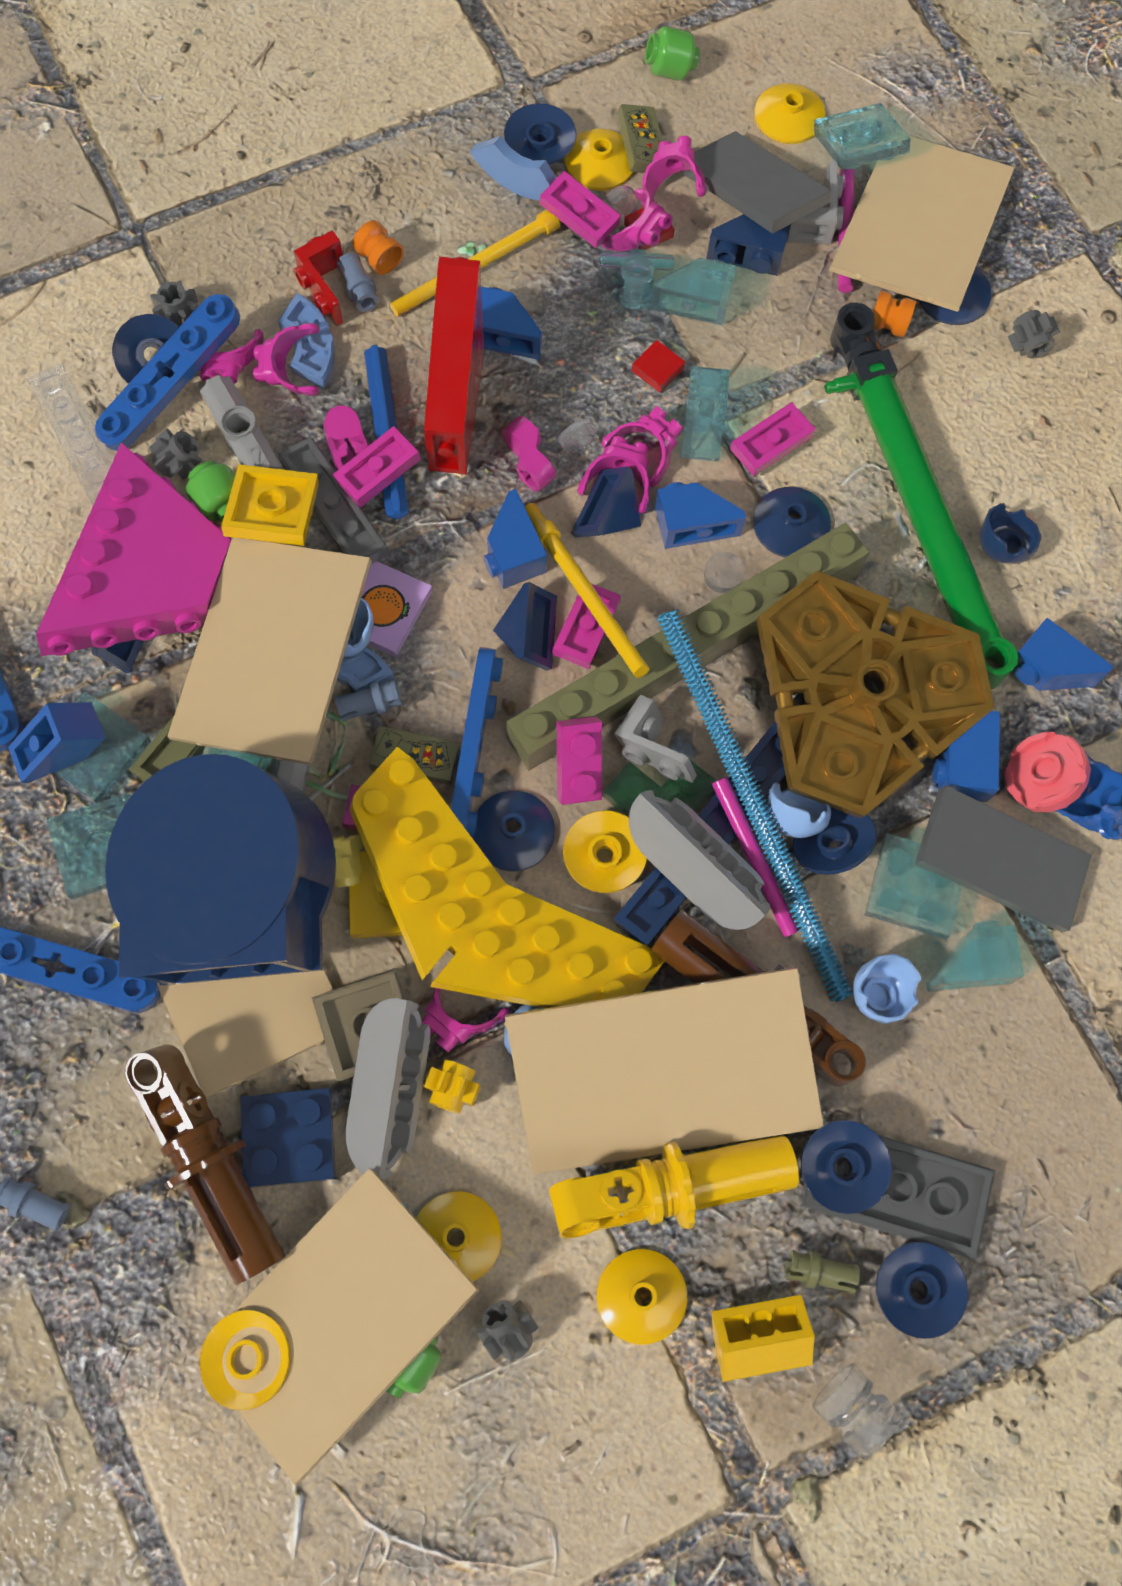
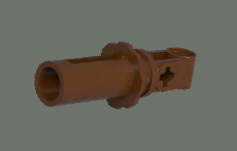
(823, 1036)
(203, 1161)

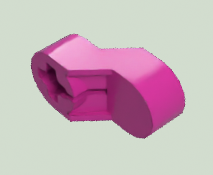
(341, 424)
(533, 466)

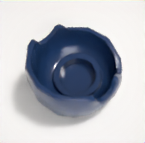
(1009, 535)

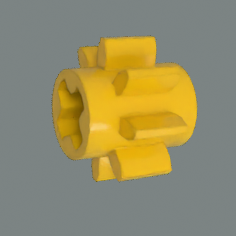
(452, 1086)

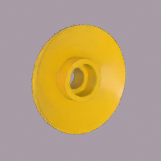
(788, 113)
(599, 160)
(602, 832)
(477, 1222)
(617, 1301)
(212, 1360)

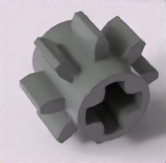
(174, 302)
(1034, 334)
(175, 453)
(507, 1330)

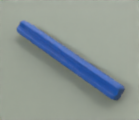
(384, 419)

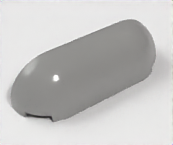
(697, 861)
(387, 1086)

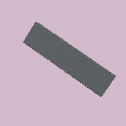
(333, 506)

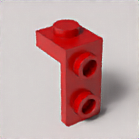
(313, 262)

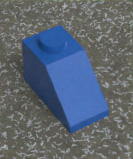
(508, 325)
(695, 515)
(514, 545)
(1058, 661)
(56, 739)
(972, 761)

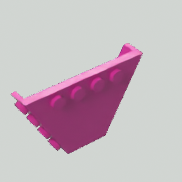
(137, 567)

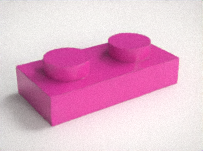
(580, 209)
(772, 439)
(376, 466)
(582, 633)
(579, 760)

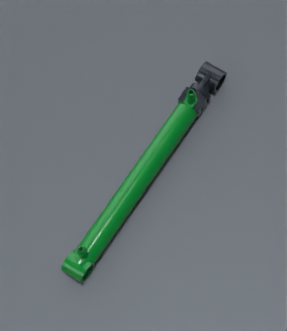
(873, 383)

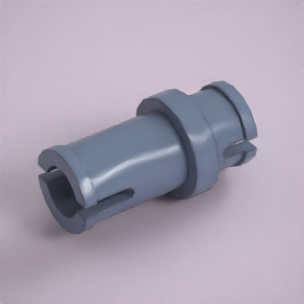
(359, 286)
(369, 700)
(33, 1204)

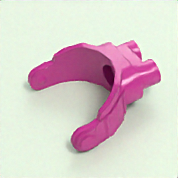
(669, 160)
(644, 230)
(273, 357)
(231, 362)
(658, 427)
(621, 455)
(451, 1031)

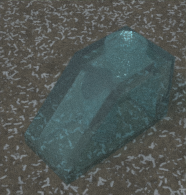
(696, 291)
(705, 413)
(980, 959)

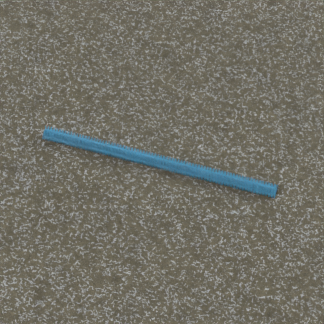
(755, 808)

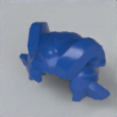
(1100, 803)

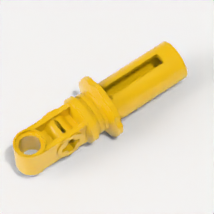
(674, 1186)

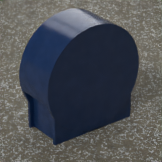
(219, 874)

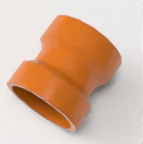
(382, 251)
(893, 314)

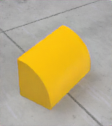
(763, 1338)

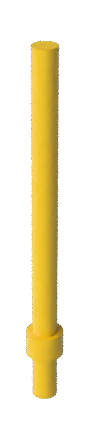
(544, 223)
(550, 539)

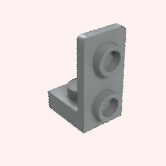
(820, 224)
(637, 736)

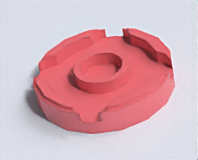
(1047, 772)

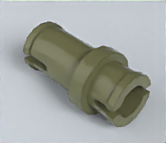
(814, 1271)

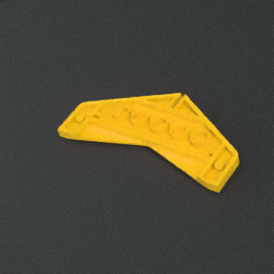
(456, 901)

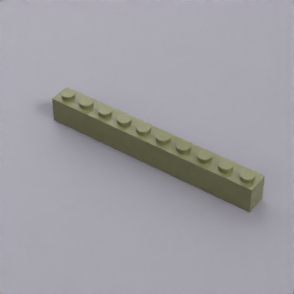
(714, 630)

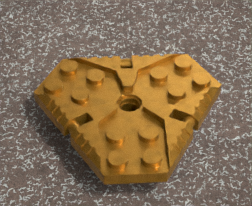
(845, 739)

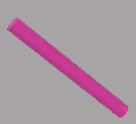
(845, 283)
(755, 856)

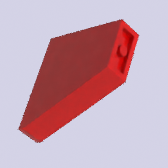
(454, 365)

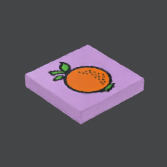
(395, 605)

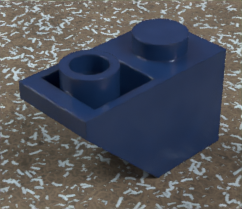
(748, 245)

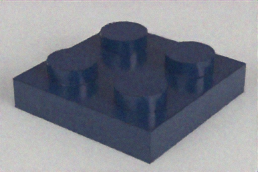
(288, 1138)

